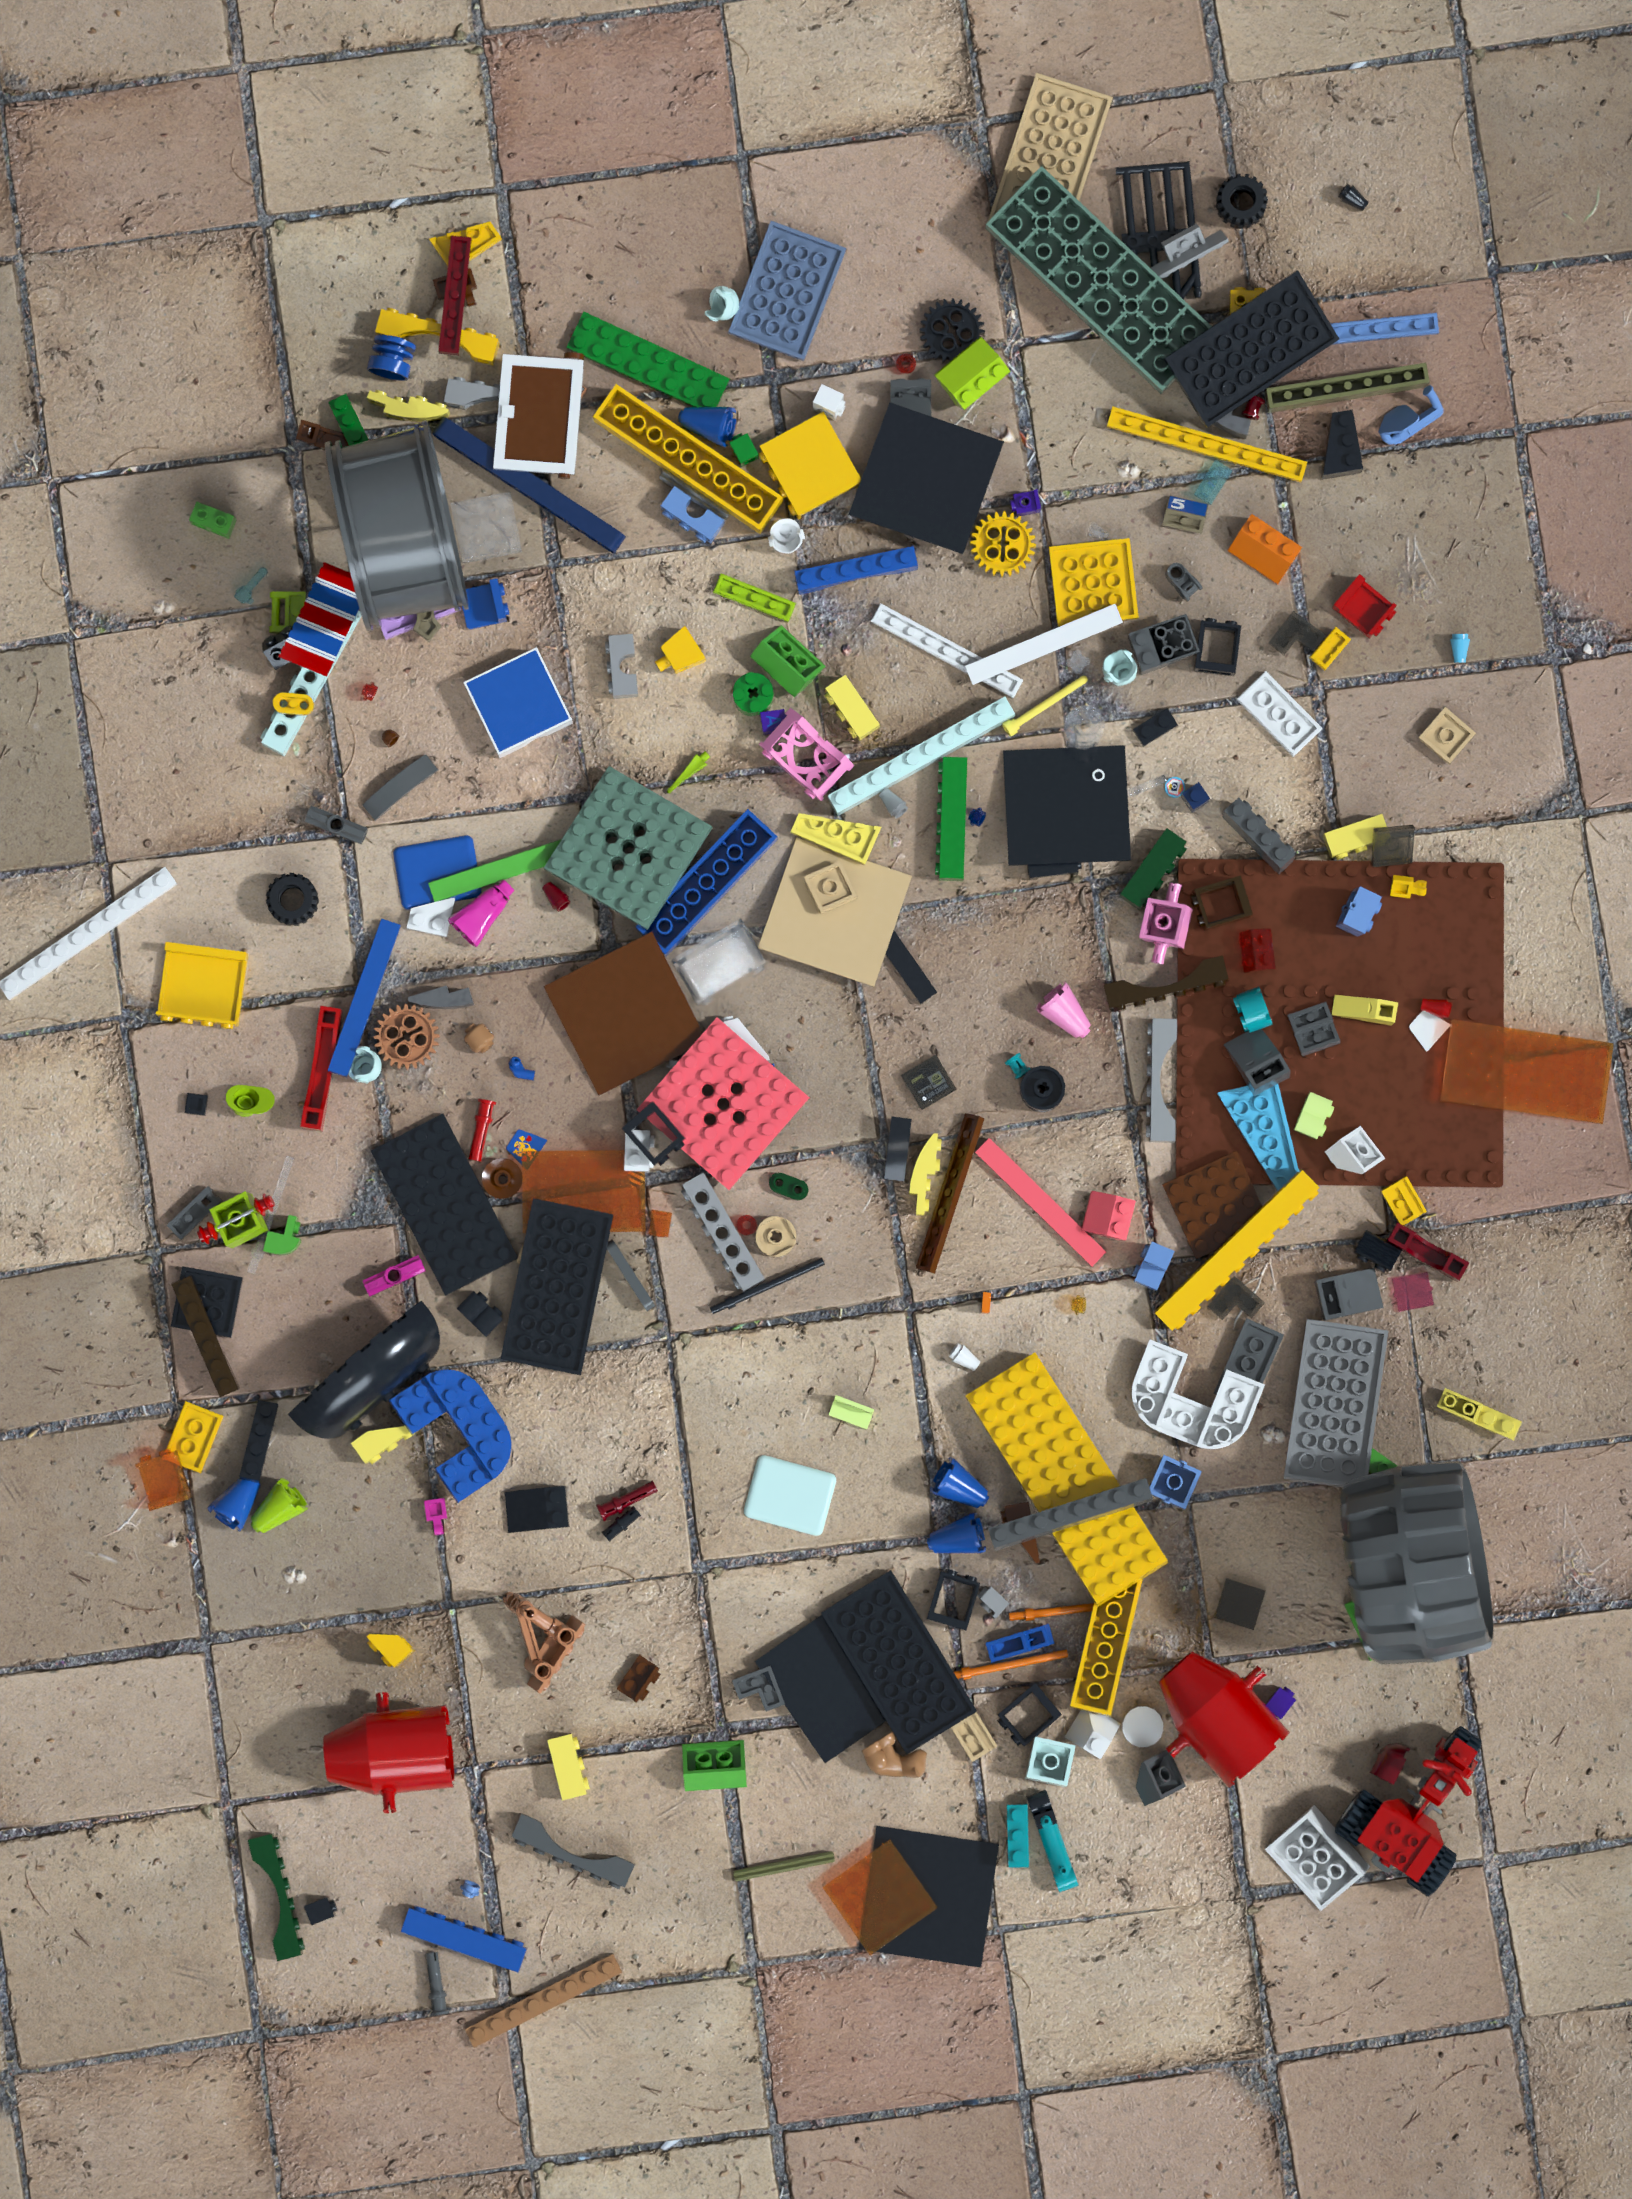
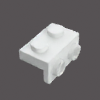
(634, 1157)

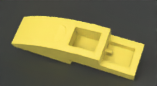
(414, 411)
(925, 1166)
(1479, 1414)

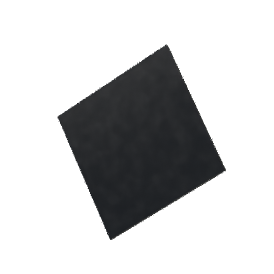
(926, 478)
(1061, 811)
(822, 1689)
(959, 1881)

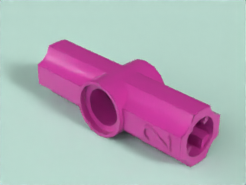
(406, 1269)

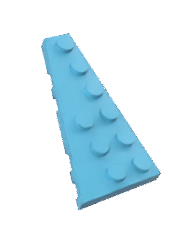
(1265, 1130)

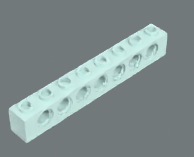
(282, 743)

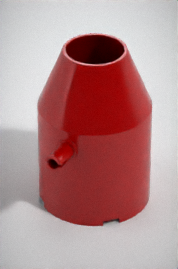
(1220, 1716)
(392, 1752)

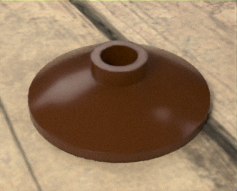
(491, 1176)

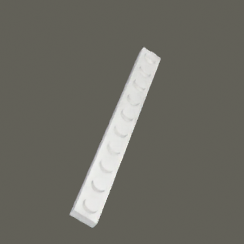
(87, 933)

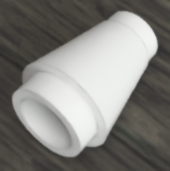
(963, 1357)

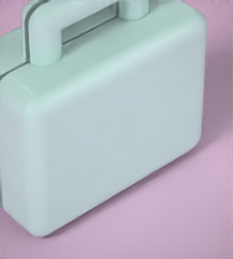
(789, 1495)

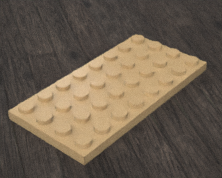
(1055, 132)

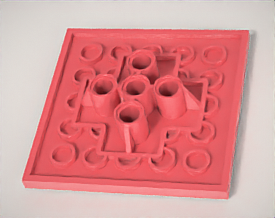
(766, 1101)

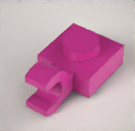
(436, 1512)

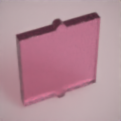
(1413, 1291)

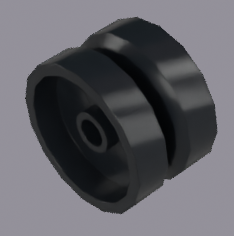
(1046, 1077)

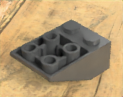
(1163, 644)
(1258, 1061)
(1348, 1294)

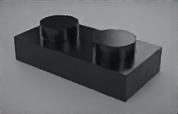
(1155, 727)

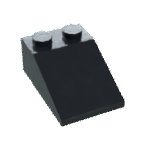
(537, 1509)

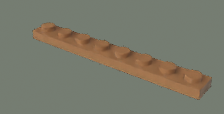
(543, 2000)

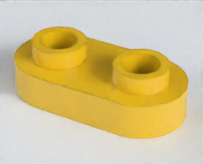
(293, 704)

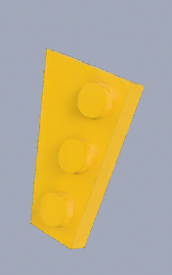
(482, 237)

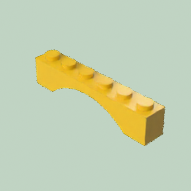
(479, 347)

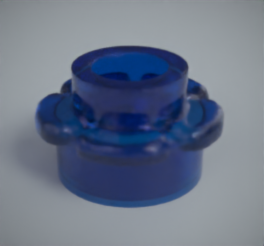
(977, 817)

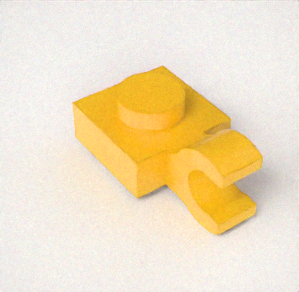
(1405, 886)

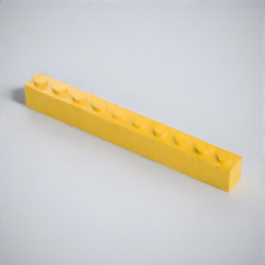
(1237, 1249)

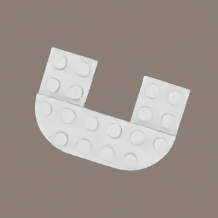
(1186, 1418)

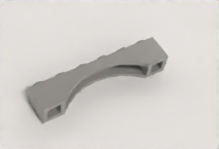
(466, 394)
(1162, 1124)

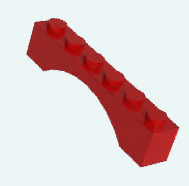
(320, 1079)

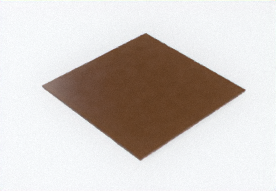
(624, 1013)

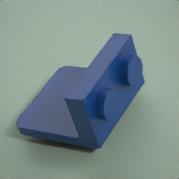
(486, 605)

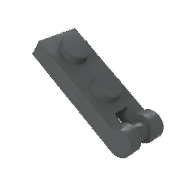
(193, 1213)

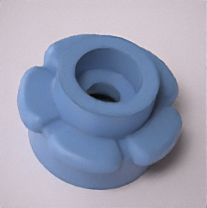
(470, 1889)

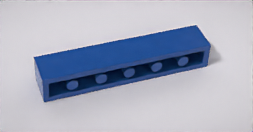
(464, 1939)

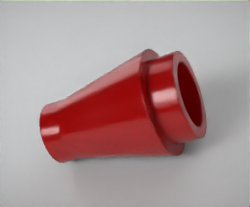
(1437, 1007)

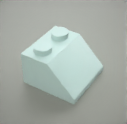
(1050, 1762)

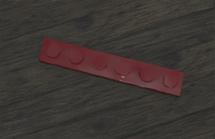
(455, 295)

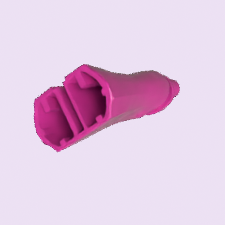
(481, 913)

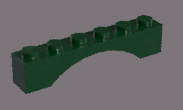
(286, 1940)

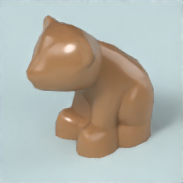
(886, 1762)

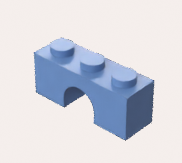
(705, 527)

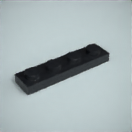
(258, 1441)

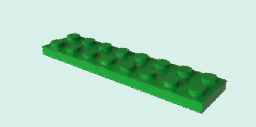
(647, 362)

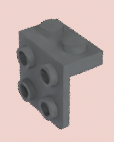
(912, 394)

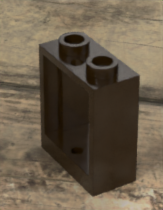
(1241, 898)

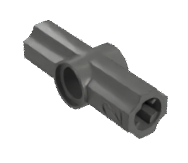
(348, 829)

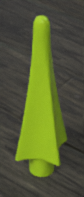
(694, 766)

